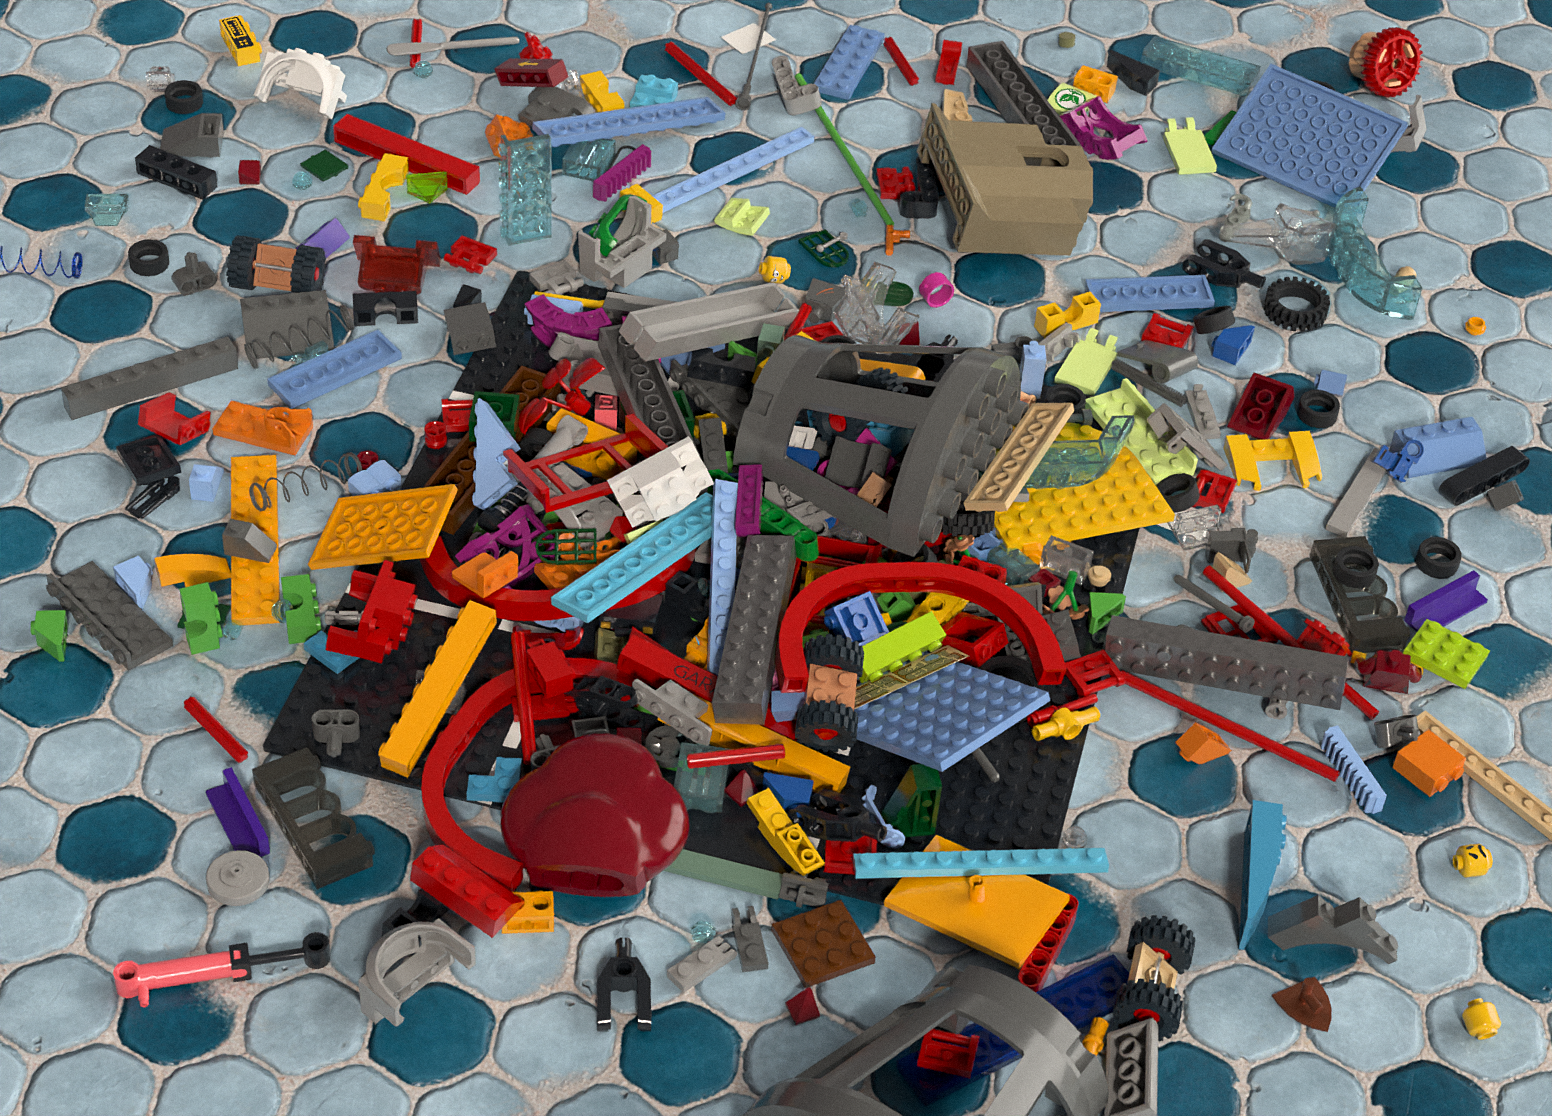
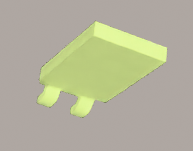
(1188, 148)
(1088, 363)

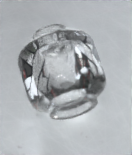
(159, 78)

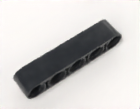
(1484, 475)

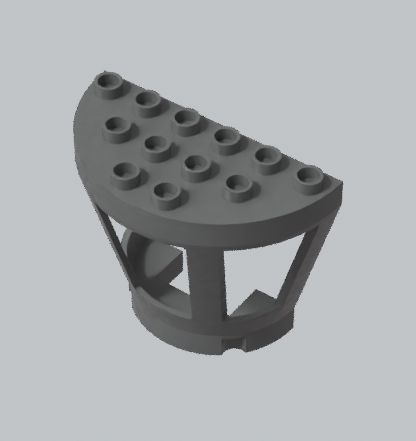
(953, 424)
(953, 998)

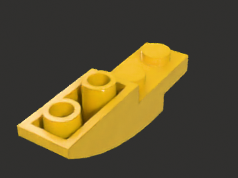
(783, 835)

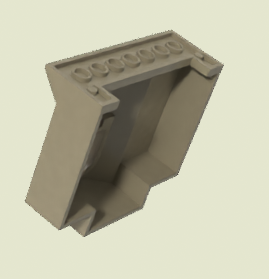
(1008, 185)

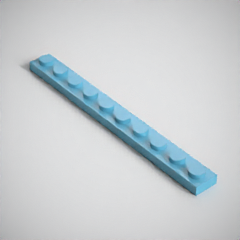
(980, 863)

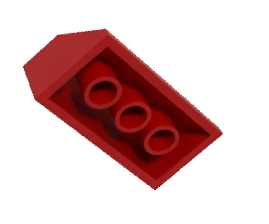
(465, 889)

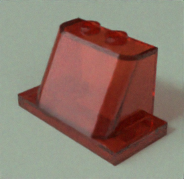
(394, 267)

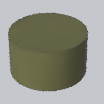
(1067, 39)

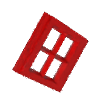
(1210, 623)

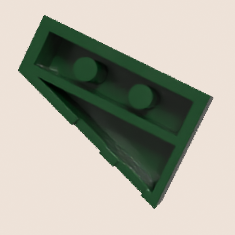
(915, 802)

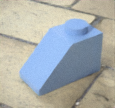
(205, 482)
(134, 579)

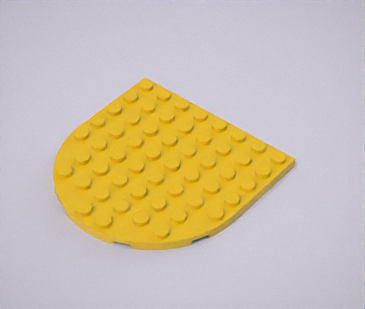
(1113, 503)

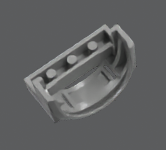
(1415, 131)
(596, 513)
(384, 993)

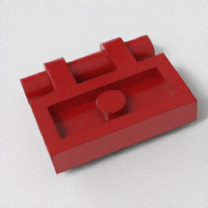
(889, 180)
(474, 251)

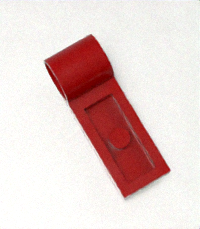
(948, 62)

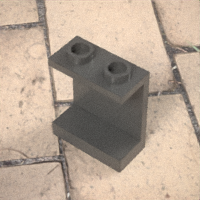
(470, 328)
(854, 462)

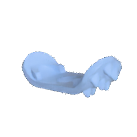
(894, 838)

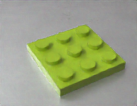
(1446, 653)

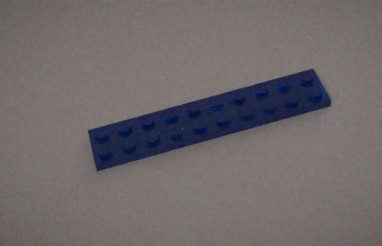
(1078, 997)

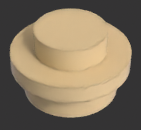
(1099, 575)

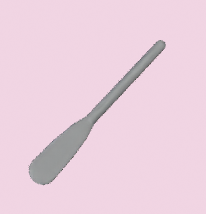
(416, 48)

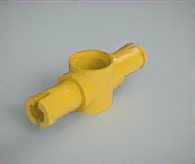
(1066, 723)

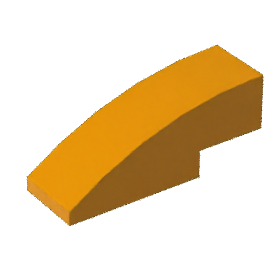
(191, 569)

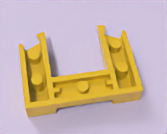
(1298, 446)

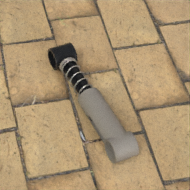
(568, 433)

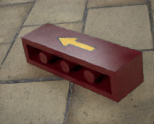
(531, 72)

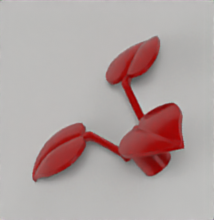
(574, 400)

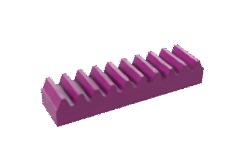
(622, 173)
(749, 500)

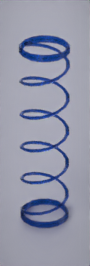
(74, 267)

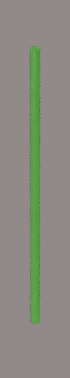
(850, 160)

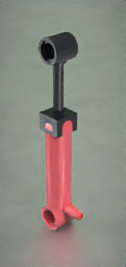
(137, 979)

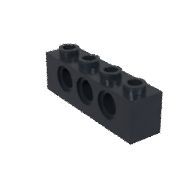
(176, 172)

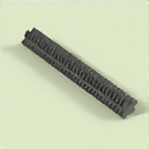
(1148, 383)

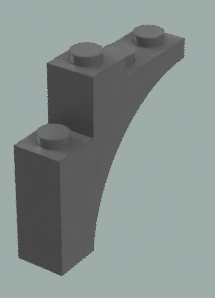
(1319, 923)

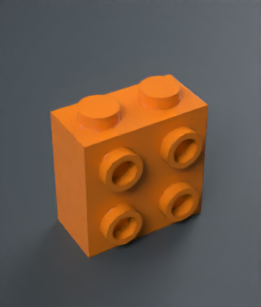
(1429, 763)

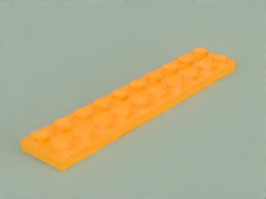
(254, 582)

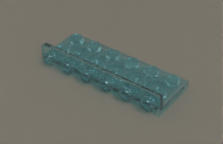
(1200, 65)
(525, 189)

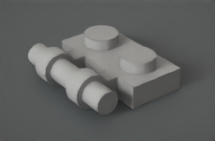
(555, 274)

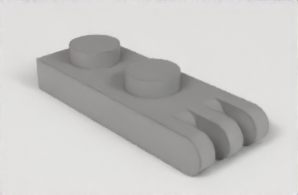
(701, 964)

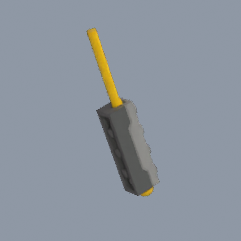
(616, 304)

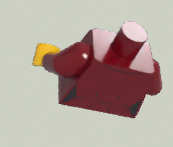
(1387, 670)

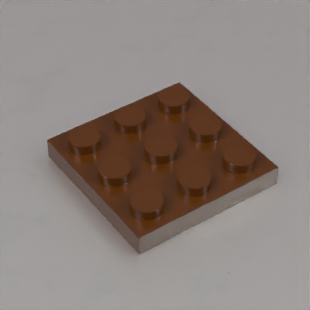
(823, 943)

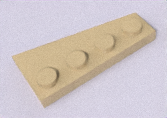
(955, 106)

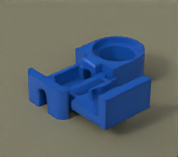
(1398, 464)

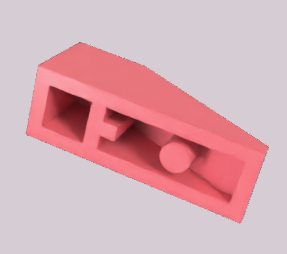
(606, 411)

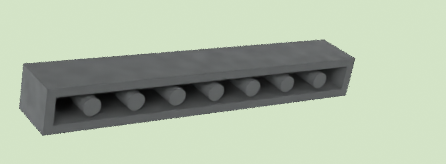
(149, 378)

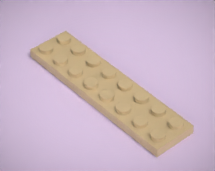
(1018, 457)

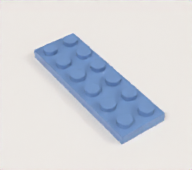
(849, 61)
(1151, 293)
(334, 369)

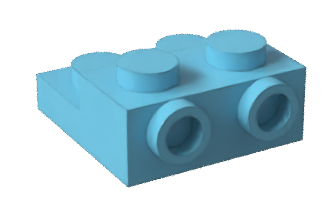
(654, 91)

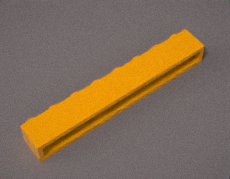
(437, 689)
(798, 760)

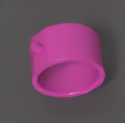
(942, 296)

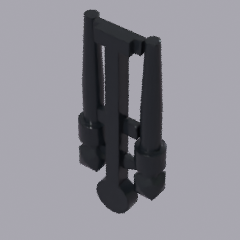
(167, 490)

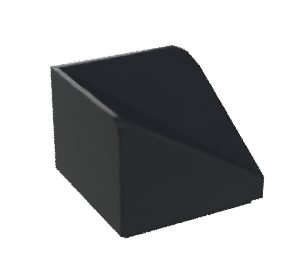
(467, 296)

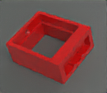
(991, 640)

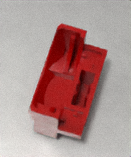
(387, 607)

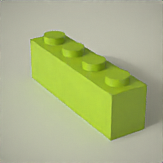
(901, 645)

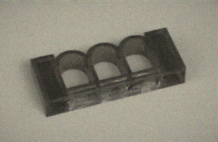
(1364, 635)
(330, 862)

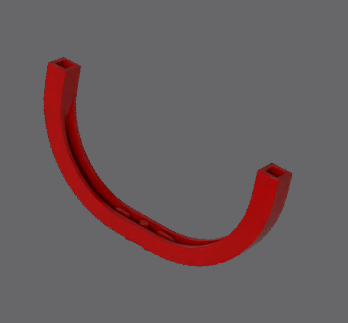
(915, 577)
(529, 604)
(453, 742)

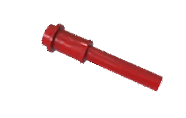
(1044, 715)

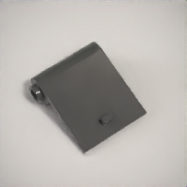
(1166, 360)

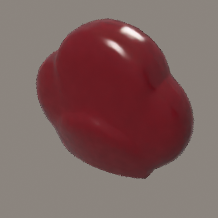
(595, 818)

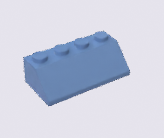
(1446, 446)

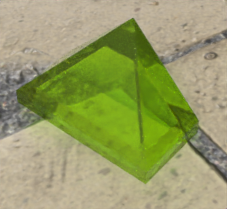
(427, 185)

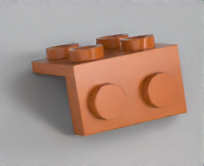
(505, 126)
(487, 574)

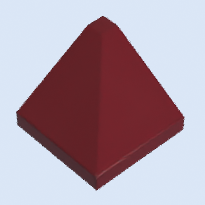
(741, 788)
(803, 1007)

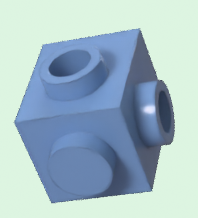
(1331, 382)

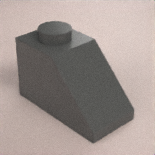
(247, 542)

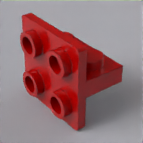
(535, 49)
(1319, 639)

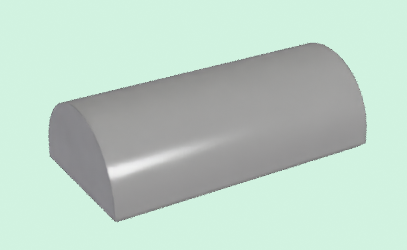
(1132, 1070)

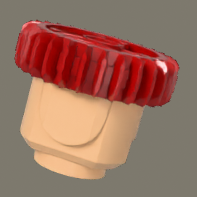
(1386, 60)

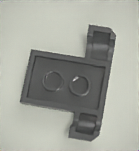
(553, 103)

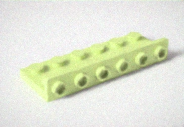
(1142, 441)

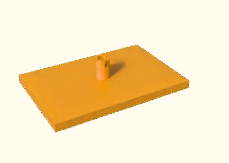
(383, 527)
(988, 912)

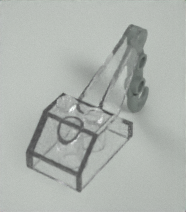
(1291, 233)

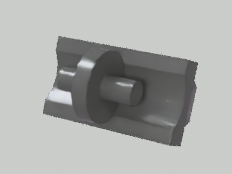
(803, 890)

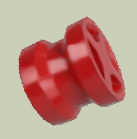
(435, 434)

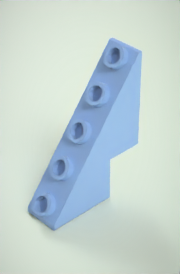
(491, 474)

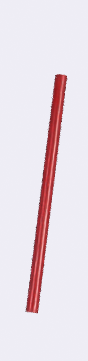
(1280, 633)
(1231, 727)

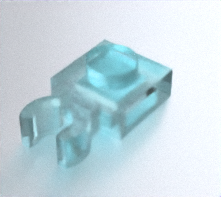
(310, 353)

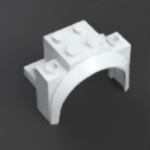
(306, 74)
(661, 483)

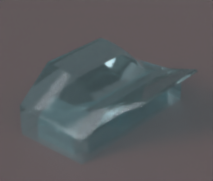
(106, 208)

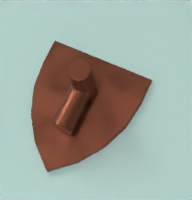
(1306, 1004)

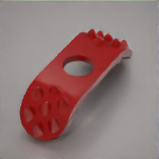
(562, 640)

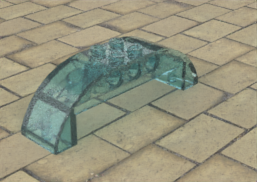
(1361, 266)
(1081, 461)

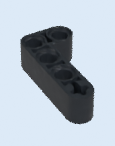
(923, 201)

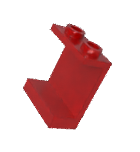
(160, 418)

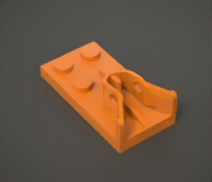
(265, 427)
(563, 575)

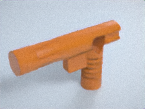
(894, 236)

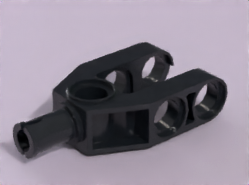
(1227, 273)
(935, 362)
(592, 700)
(839, 824)
(613, 980)

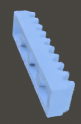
(1353, 770)

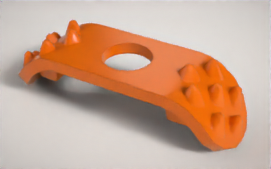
(580, 569)

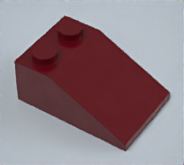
(1262, 407)

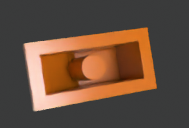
(1201, 744)

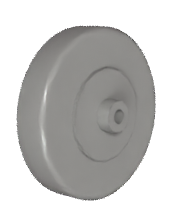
(237, 878)

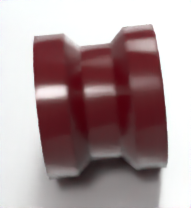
(367, 458)

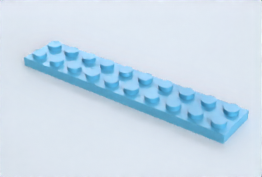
(637, 562)

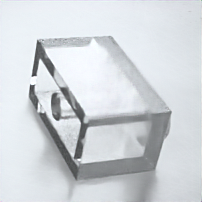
(1063, 556)

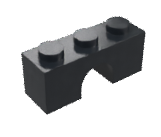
(371, 305)
(705, 366)
(684, 595)
(424, 909)

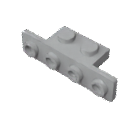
(676, 708)

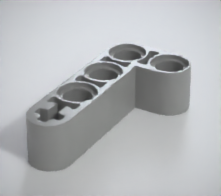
(795, 98)

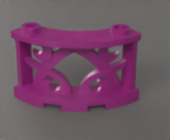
(1123, 134)
(552, 320)
(518, 525)

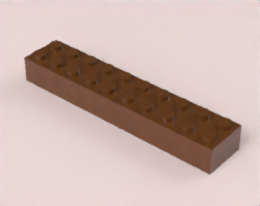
(460, 463)

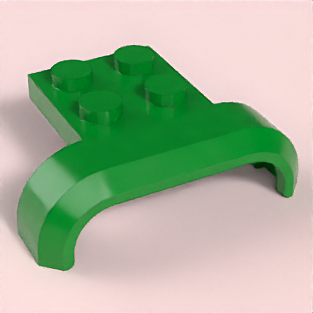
(602, 231)

